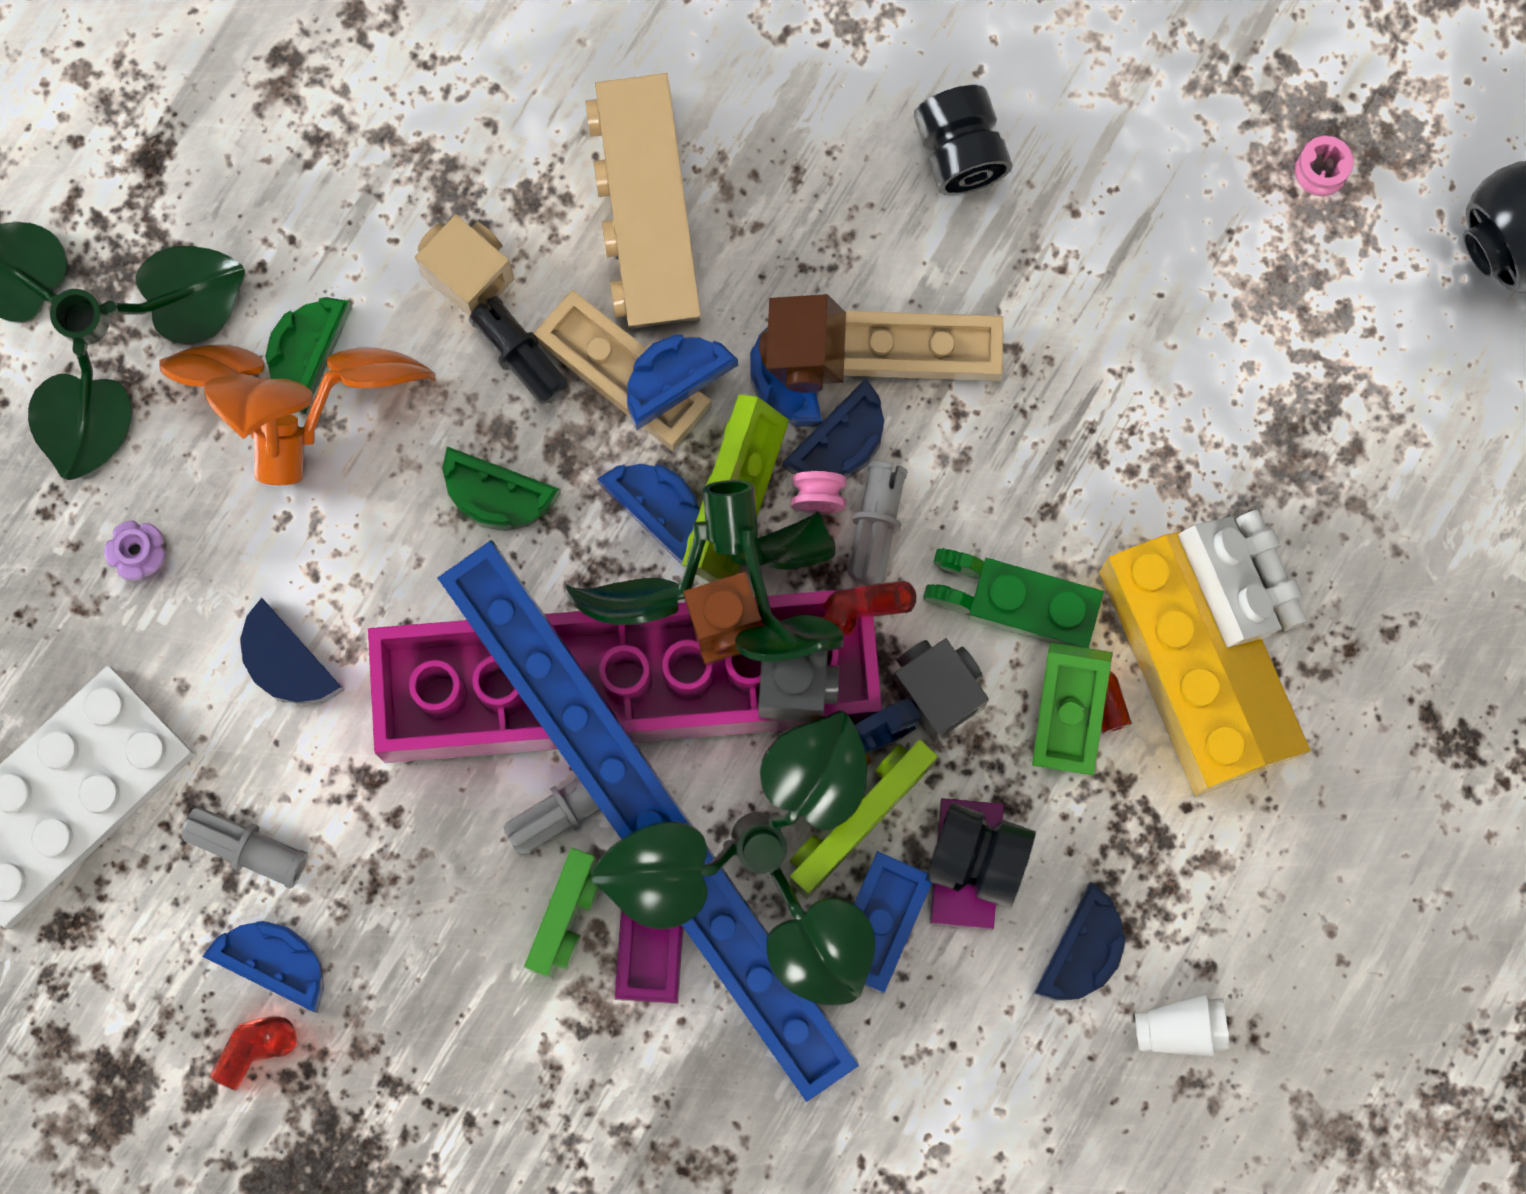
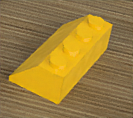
(1214, 700)

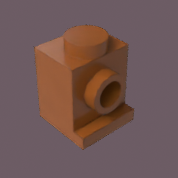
(720, 613)

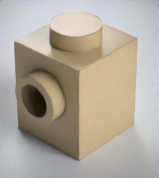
(464, 263)

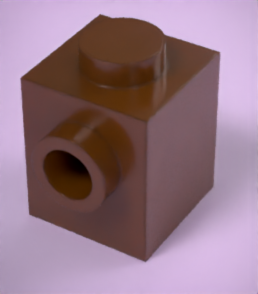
(804, 342)

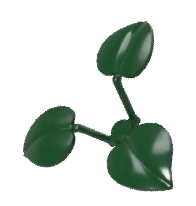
(87, 419)
(733, 530)
(810, 772)

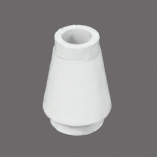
(1184, 1027)

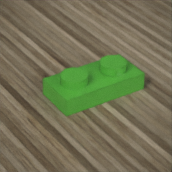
(1072, 708)
(555, 941)

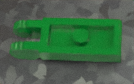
(1018, 599)

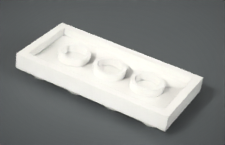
(78, 786)

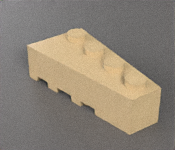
(646, 201)

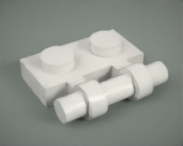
(1230, 581)

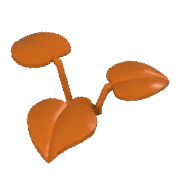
(266, 404)

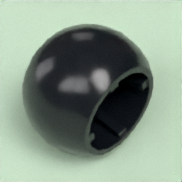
(1499, 227)

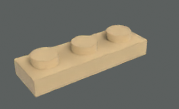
(923, 346)
(605, 360)

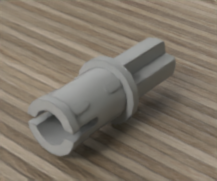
(876, 522)
(550, 817)
(244, 846)

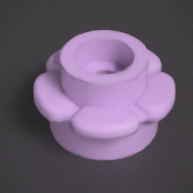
(146, 561)

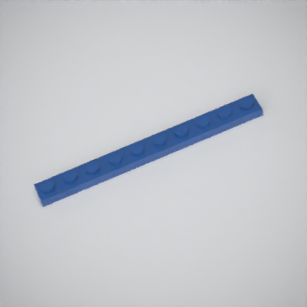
(635, 797)

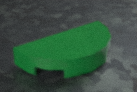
(305, 340)
(494, 494)

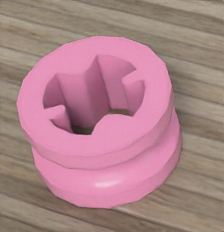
(1328, 147)
(818, 492)

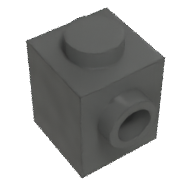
(940, 685)
(797, 688)

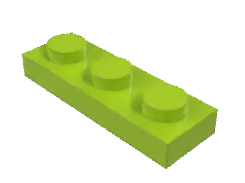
(746, 454)
(899, 774)

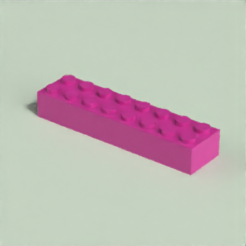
(448, 698)

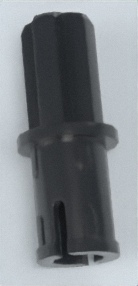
(518, 351)

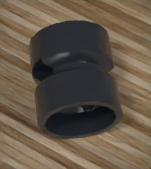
(959, 130)
(981, 856)

